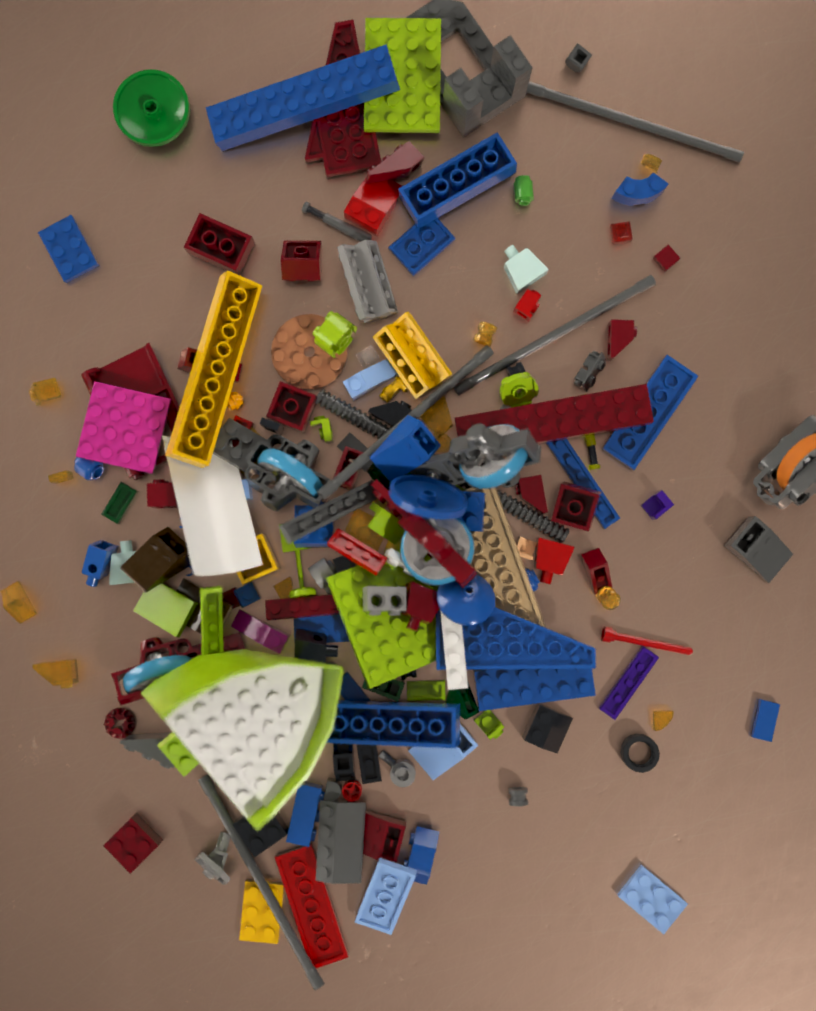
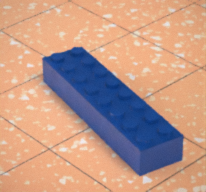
(396, 724)

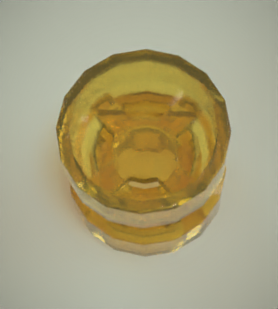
(485, 333)

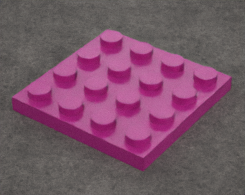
(123, 427)

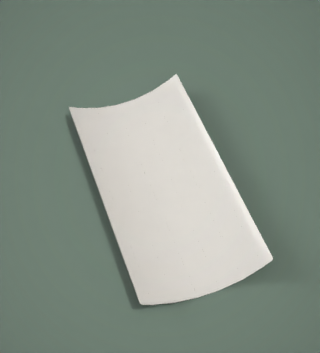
(214, 516)

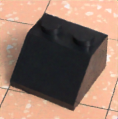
(547, 728)

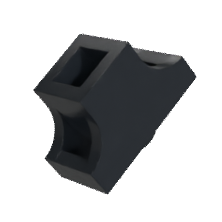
(343, 762)

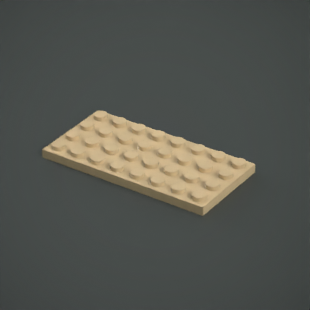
(500, 563)

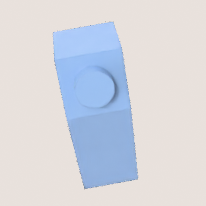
(369, 379)

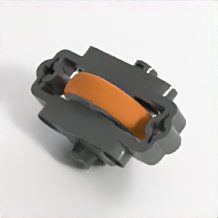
(792, 465)

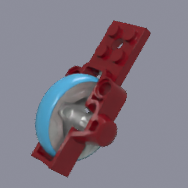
(444, 541)
(141, 676)

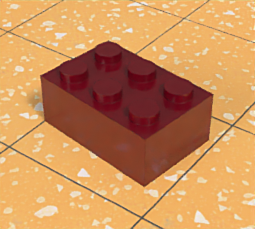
(219, 244)

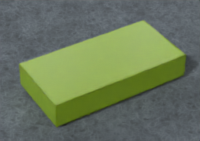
(425, 690)

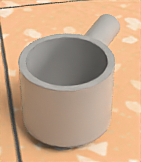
(322, 570)
(402, 770)

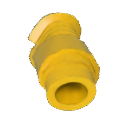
(392, 389)

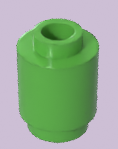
(523, 190)

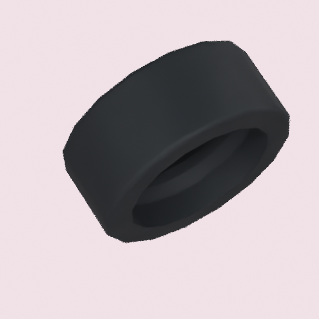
(649, 765)

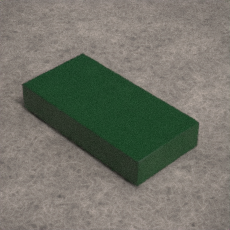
(119, 502)

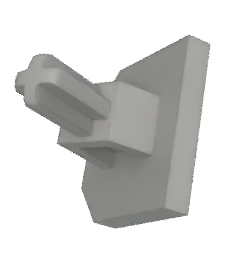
(215, 861)

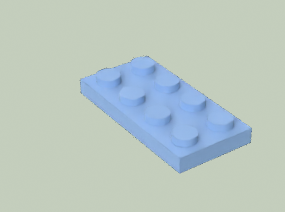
(385, 896)

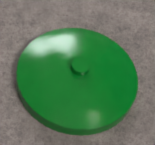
(151, 108)

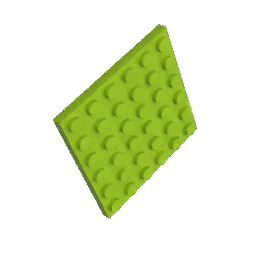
(381, 641)

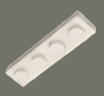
(454, 654)

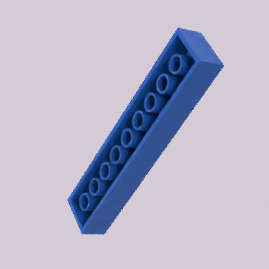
(303, 98)

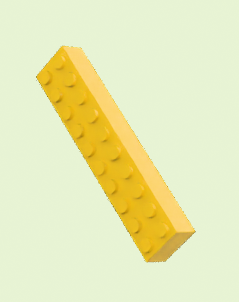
(214, 370)

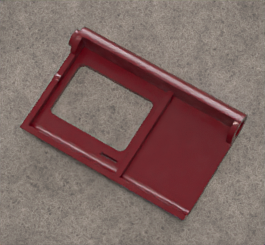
(140, 373)

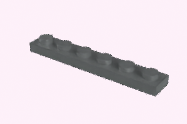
(328, 512)

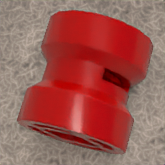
(352, 794)

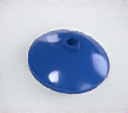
(467, 607)

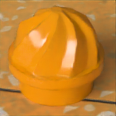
(235, 401)

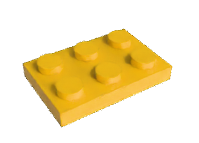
(257, 918)

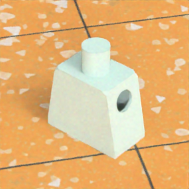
(523, 268)
(117, 576)

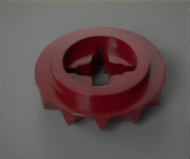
(120, 714)

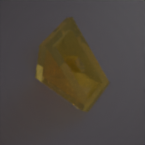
(17, 603)

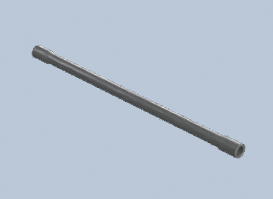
(725, 151)
(639, 287)
(478, 359)
(311, 972)

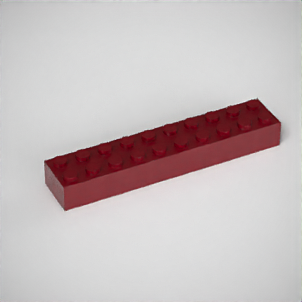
(571, 415)

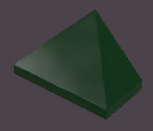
(466, 700)

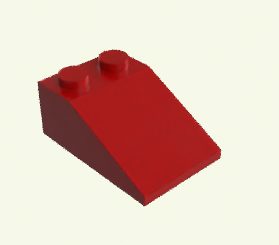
(372, 205)

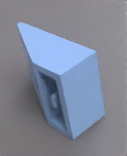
(438, 760)

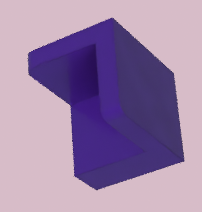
(657, 505)

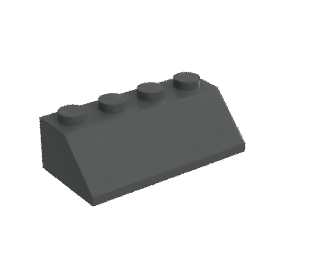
(340, 841)

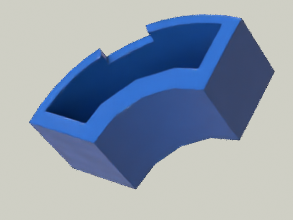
(637, 192)
(422, 853)

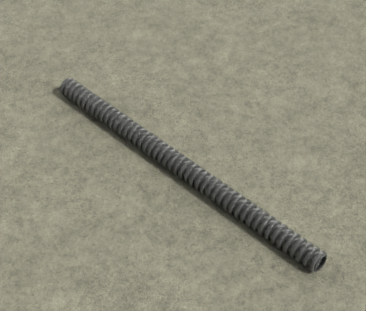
(378, 429)

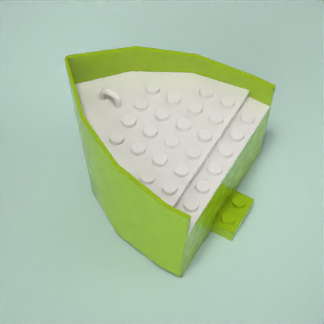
(248, 722)

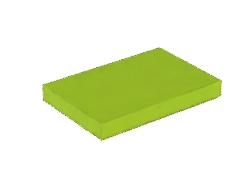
(166, 608)

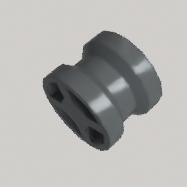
(518, 796)

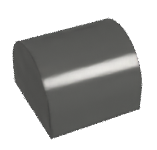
(578, 58)
(332, 790)

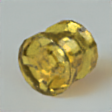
(613, 598)

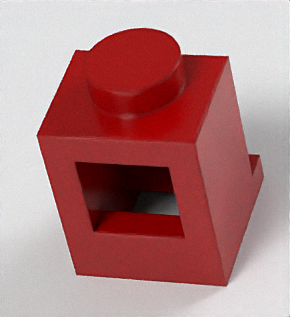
(528, 304)

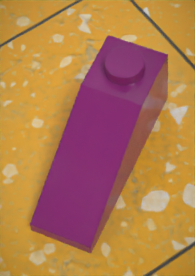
(260, 631)

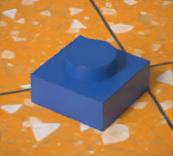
(246, 595)

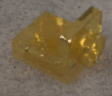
(44, 391)

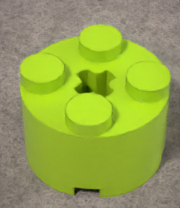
(334, 334)

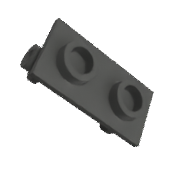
(594, 362)

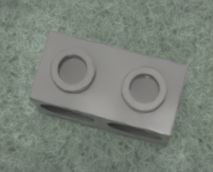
(384, 596)

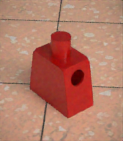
(551, 558)

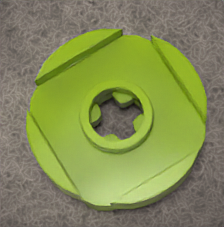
(518, 381)

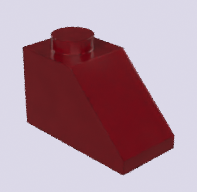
(619, 336)
(532, 492)
(596, 569)

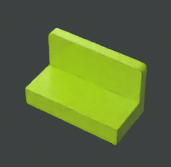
(385, 524)

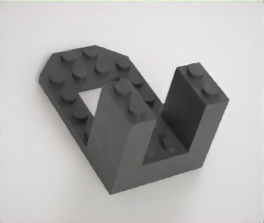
(492, 91)

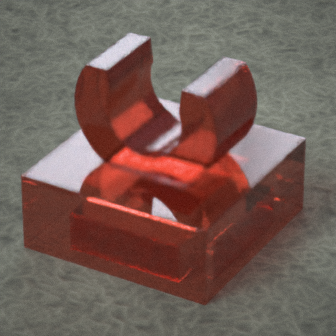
(621, 232)

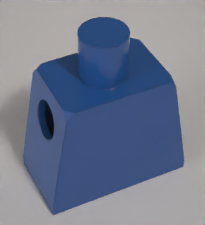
(98, 561)

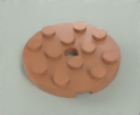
(293, 365)

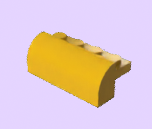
(412, 355)

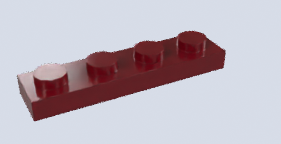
(300, 607)

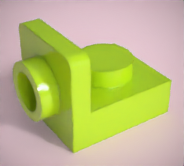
(326, 430)
(489, 724)

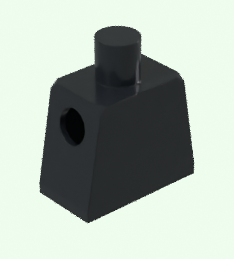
(313, 646)

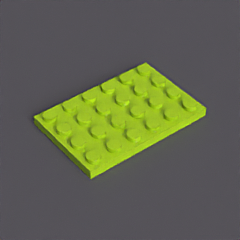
(417, 64)

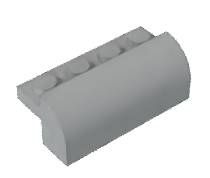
(367, 281)

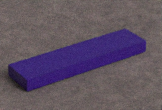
(628, 682)

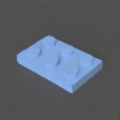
(652, 899)

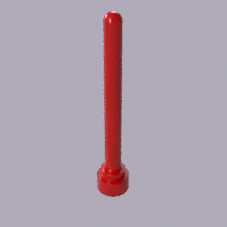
(609, 635)

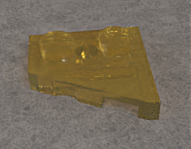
(438, 417)

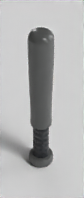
(352, 231)

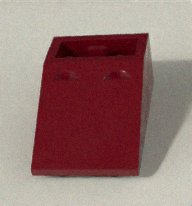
(383, 836)

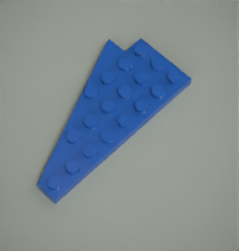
(516, 643)

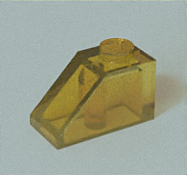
(59, 672)

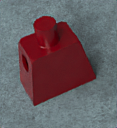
(348, 453)
(420, 605)

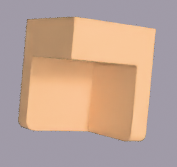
(526, 548)

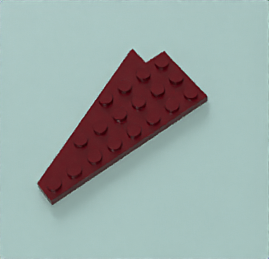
(341, 136)

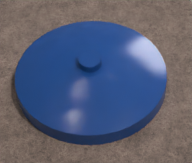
(428, 497)

